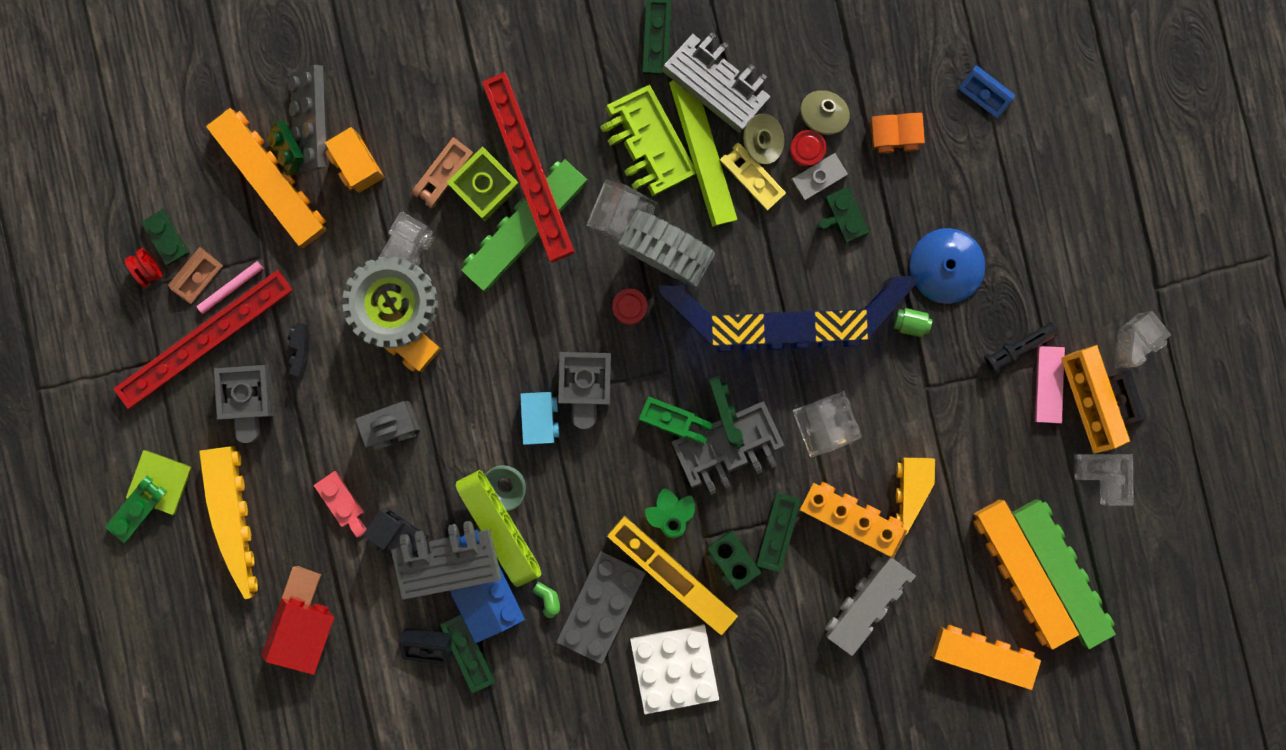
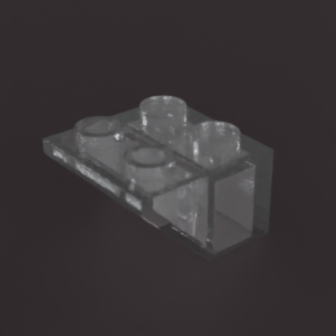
(616, 209)
(1138, 338)
(827, 424)

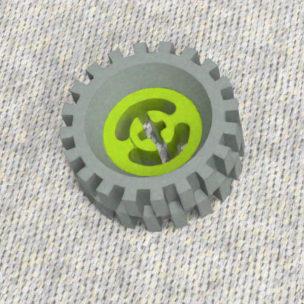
(666, 248)
(367, 317)

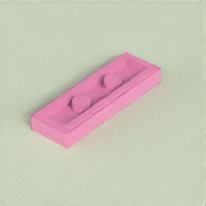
(1049, 384)

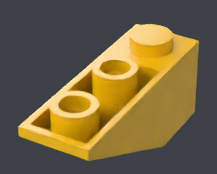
(916, 482)

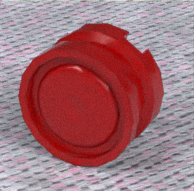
(807, 148)
(143, 268)
(629, 306)

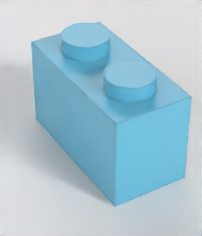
(538, 418)

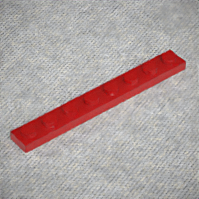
(528, 168)
(203, 339)

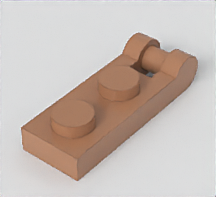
(441, 170)

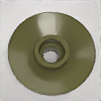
(821, 119)
(763, 138)

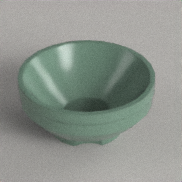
(509, 498)

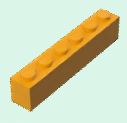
(267, 178)
(1025, 574)

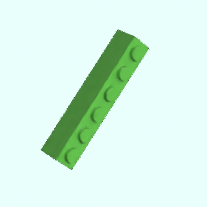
(519, 230)
(1064, 574)

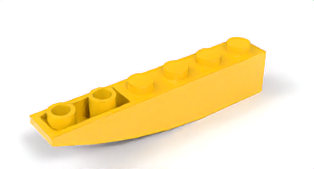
(228, 513)
(672, 575)

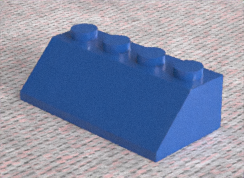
(487, 606)

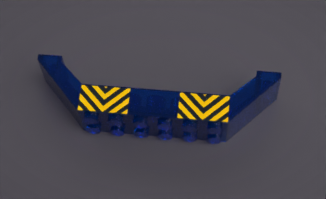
(788, 328)

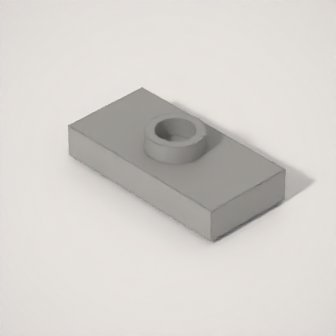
(819, 176)

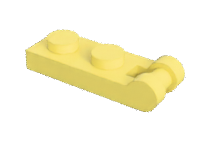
(753, 177)

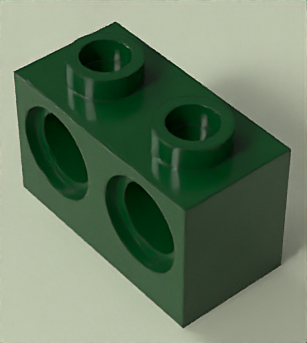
(737, 557)

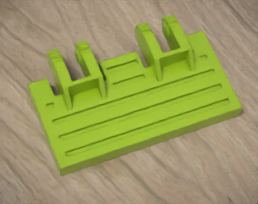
(651, 138)

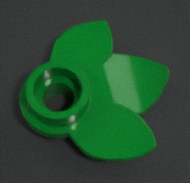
(668, 510)

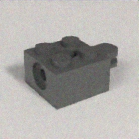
(584, 384)
(244, 396)
(388, 424)

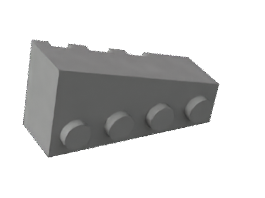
(868, 603)

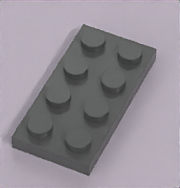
(308, 116)
(601, 607)

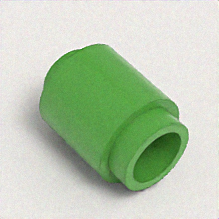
(912, 322)

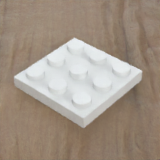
(674, 669)

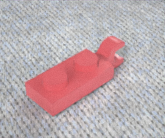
(341, 502)

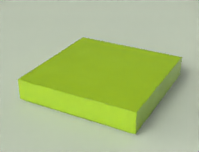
(166, 474)

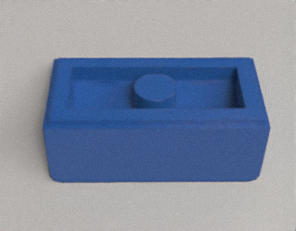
(986, 91)

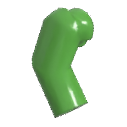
(550, 599)

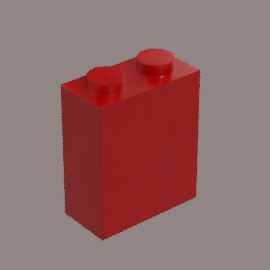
(298, 635)

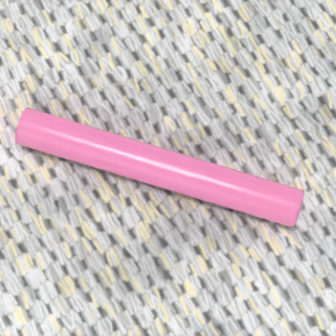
(230, 287)

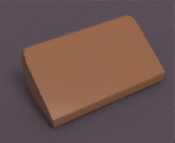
(195, 275)
(302, 584)

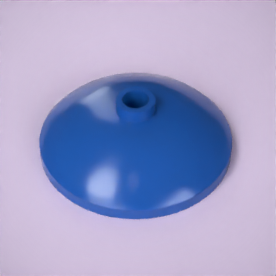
(929, 265)

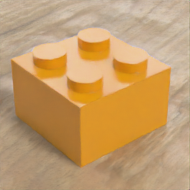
(354, 159)

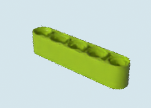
(491, 514)

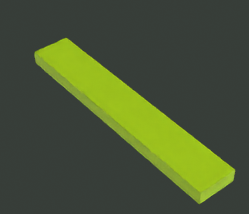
(704, 156)

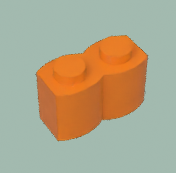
(897, 132)

